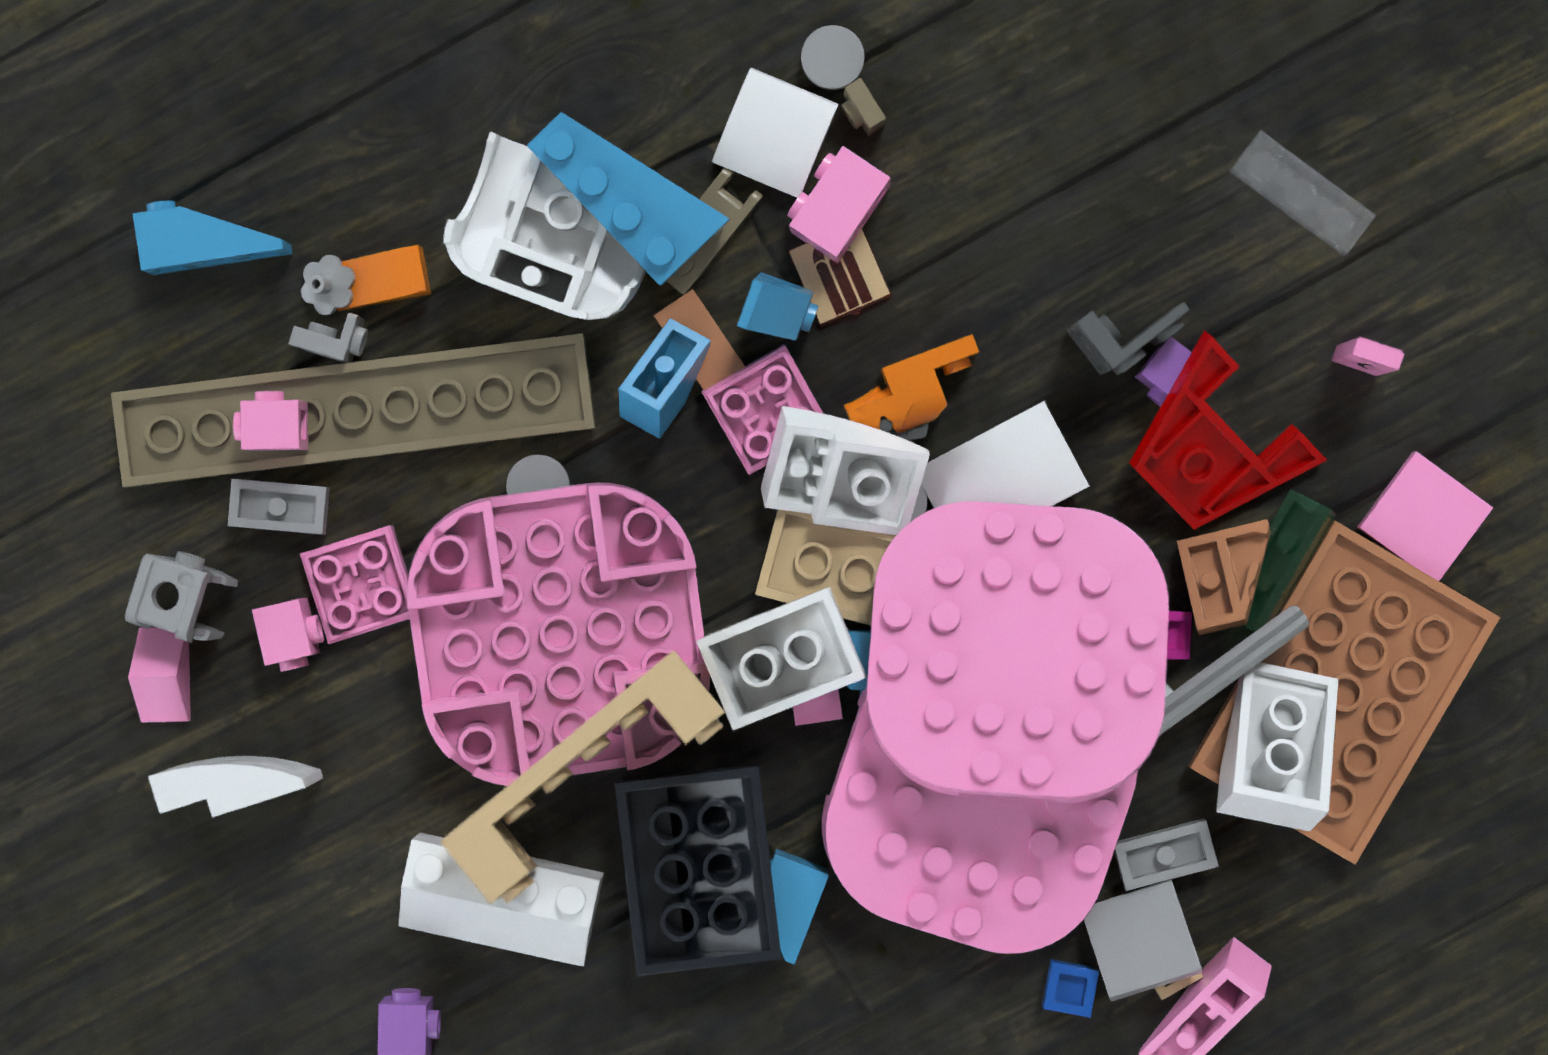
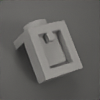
(323, 341)

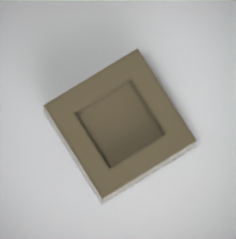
(862, 108)

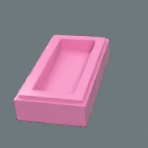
(1368, 356)

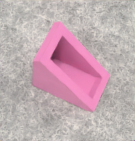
(160, 676)

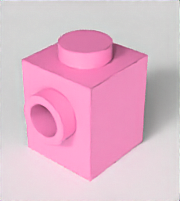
(271, 423)
(288, 633)

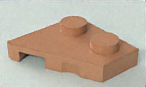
(1224, 574)

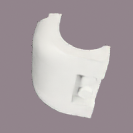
(538, 239)

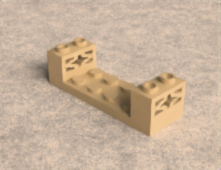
(484, 843)

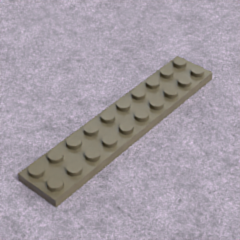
(360, 409)

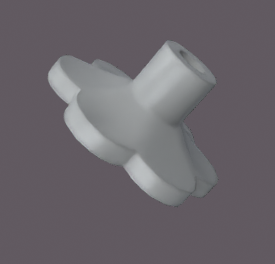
(328, 285)

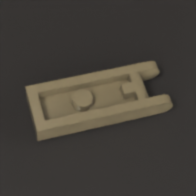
(729, 206)

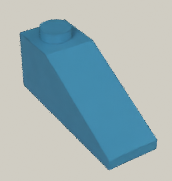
(184, 239)

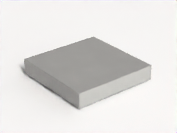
(1141, 940)

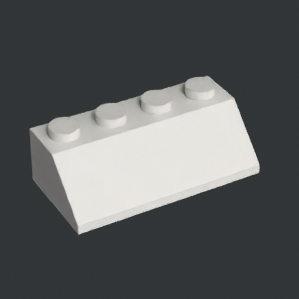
(544, 921)

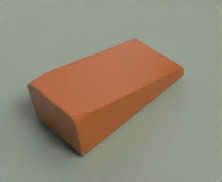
(388, 277)

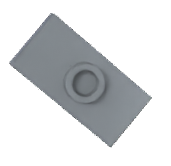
(278, 506)
(1165, 854)

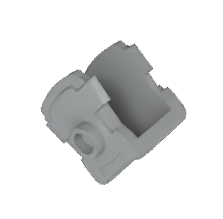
(190, 578)

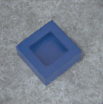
(1070, 988)

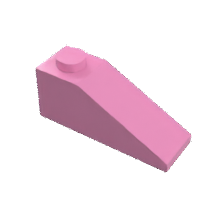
(1212, 1005)

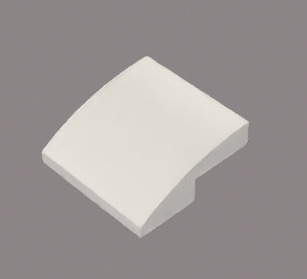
(775, 132)

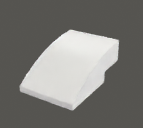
(1009, 464)
(842, 472)
(230, 782)

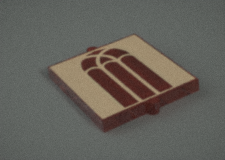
(841, 286)

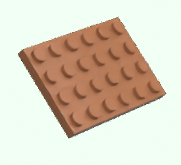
(1398, 660)

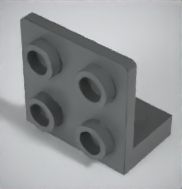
(1099, 338)

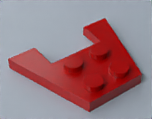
(1199, 459)

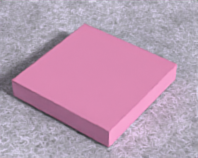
(1424, 516)

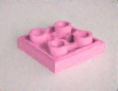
(751, 403)
(358, 583)

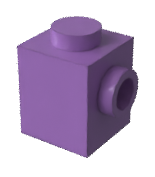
(1163, 369)
(407, 1023)

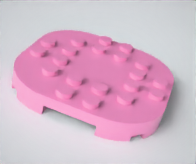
(545, 614)
(1018, 651)
(968, 864)

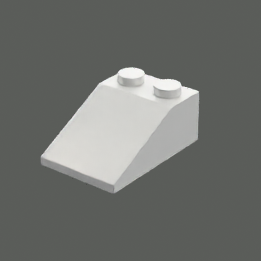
(781, 658)
(1279, 747)

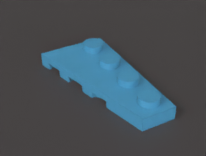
(634, 203)

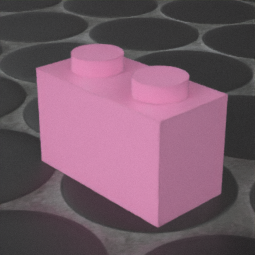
(838, 203)

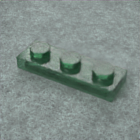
(1292, 542)

